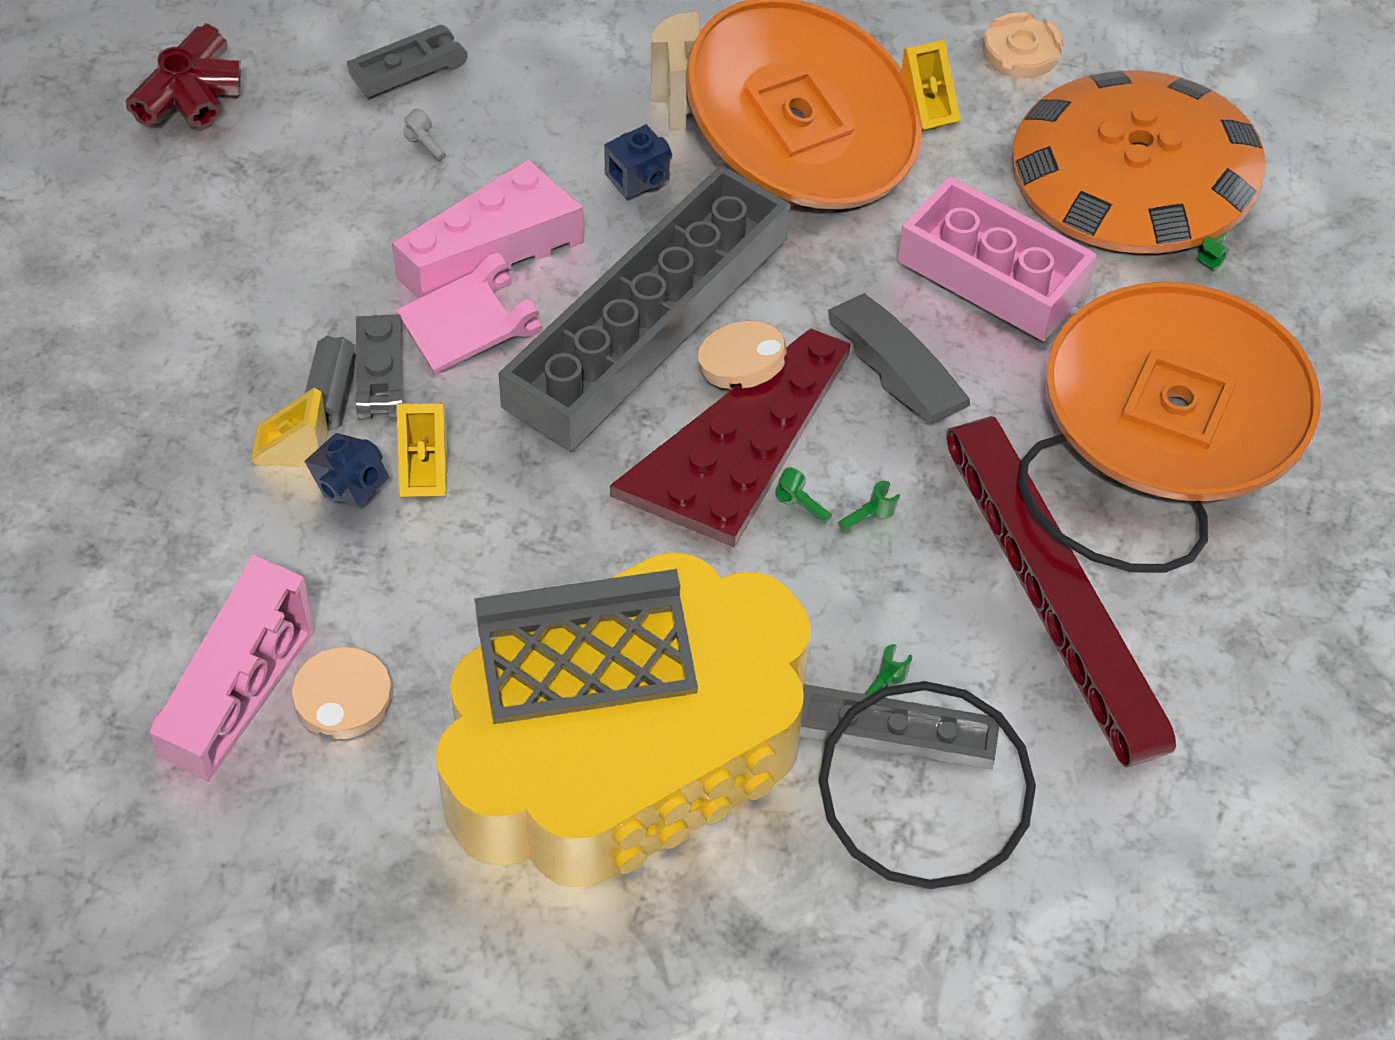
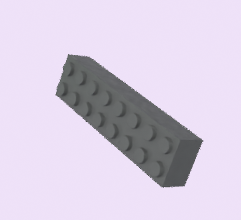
(643, 307)

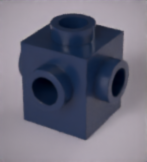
(637, 161)
(347, 469)

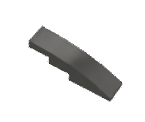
(901, 358)

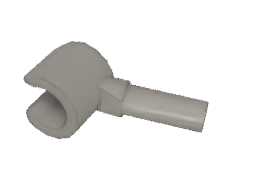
(417, 124)

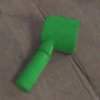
(1214, 251)
(790, 491)
(877, 506)
(890, 670)

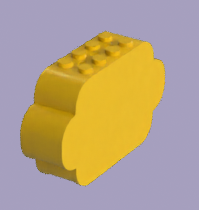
(625, 780)

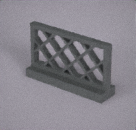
(577, 605)

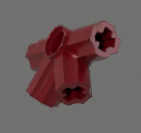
(188, 79)

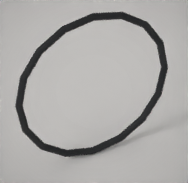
(1086, 552)
(908, 879)

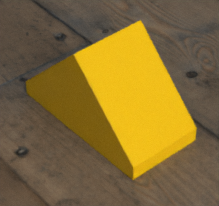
(931, 83)
(292, 432)
(422, 449)

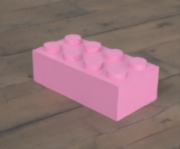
(996, 258)

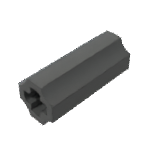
(332, 375)

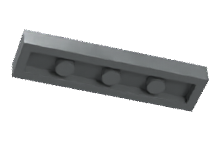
(902, 727)

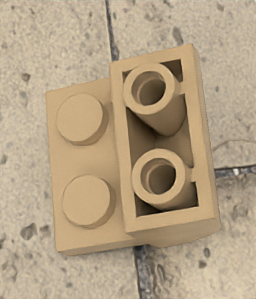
(669, 56)

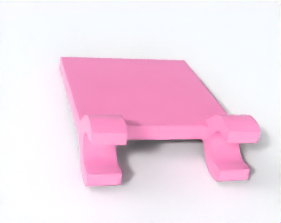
(467, 316)

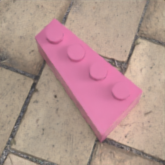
(513, 215)
(234, 668)

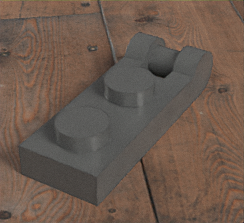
(406, 60)
(378, 365)

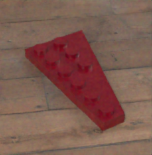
(730, 455)

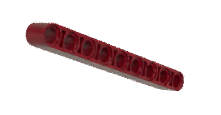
(1062, 597)

